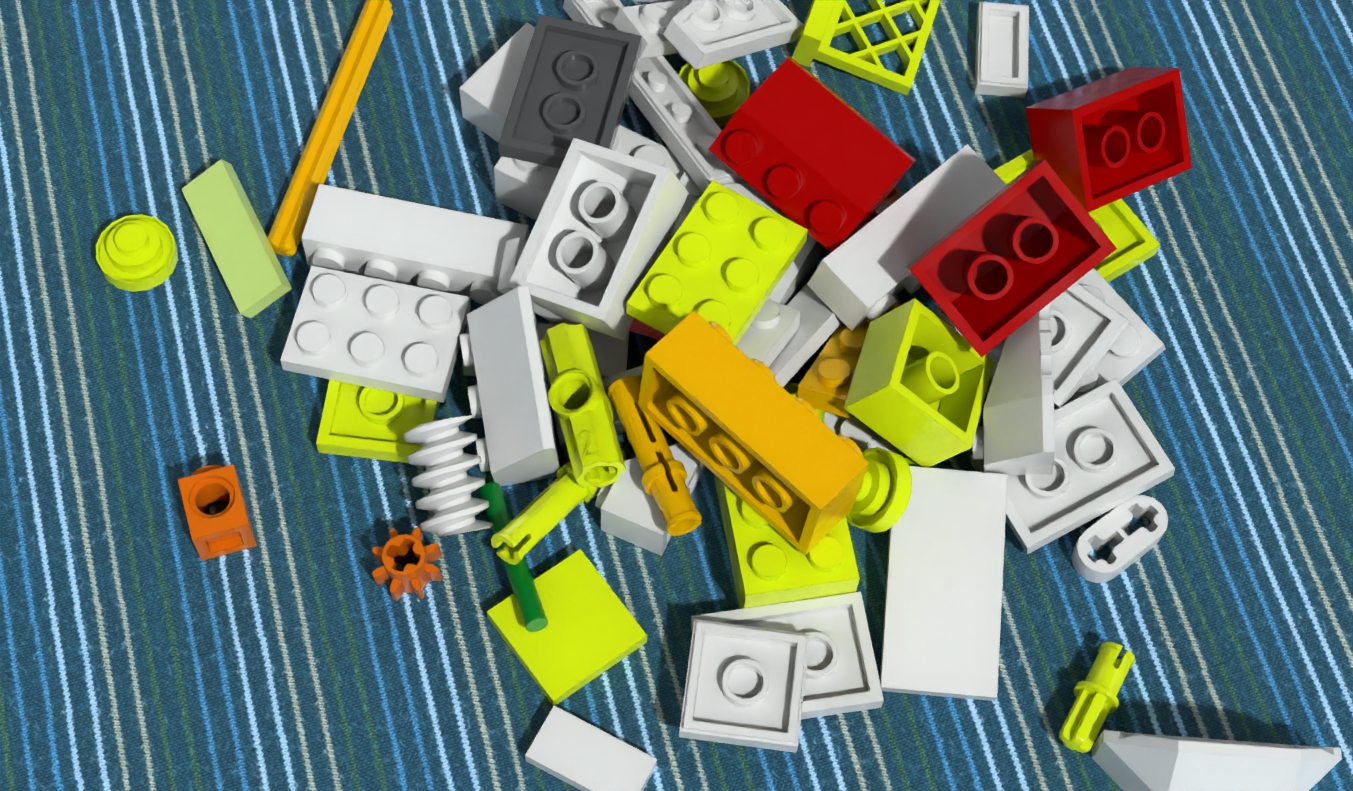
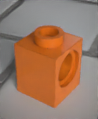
(224, 531)

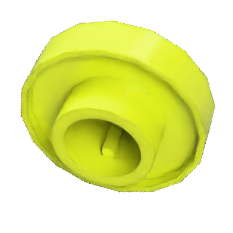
(718, 88)
(136, 253)
(882, 492)

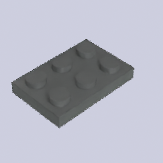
(569, 89)

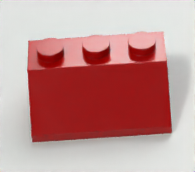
(1114, 134)
(811, 154)
(1011, 257)

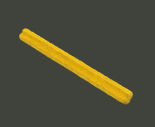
(330, 126)

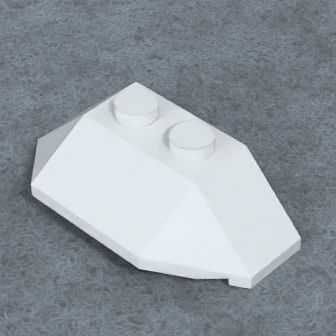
(1206, 764)

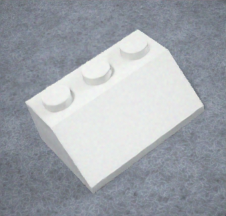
(598, 236)
(510, 390)

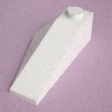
(1020, 405)

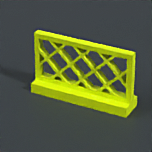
(823, 25)

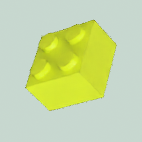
(919, 384)

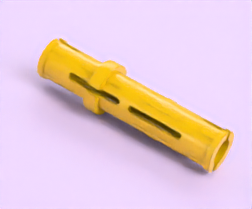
(662, 473)

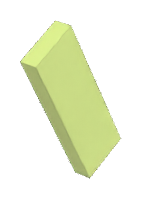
(236, 239)

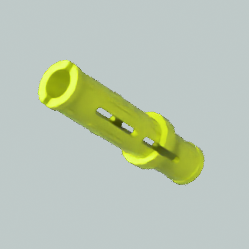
(542, 515)

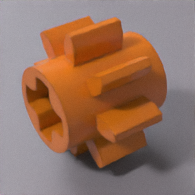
(400, 550)

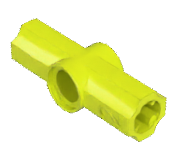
(586, 429)

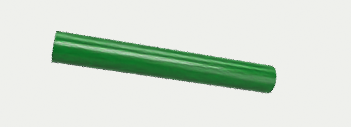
(519, 574)

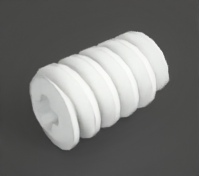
(447, 477)

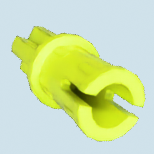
(1096, 697)

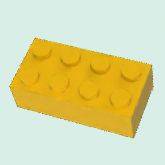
(751, 431)

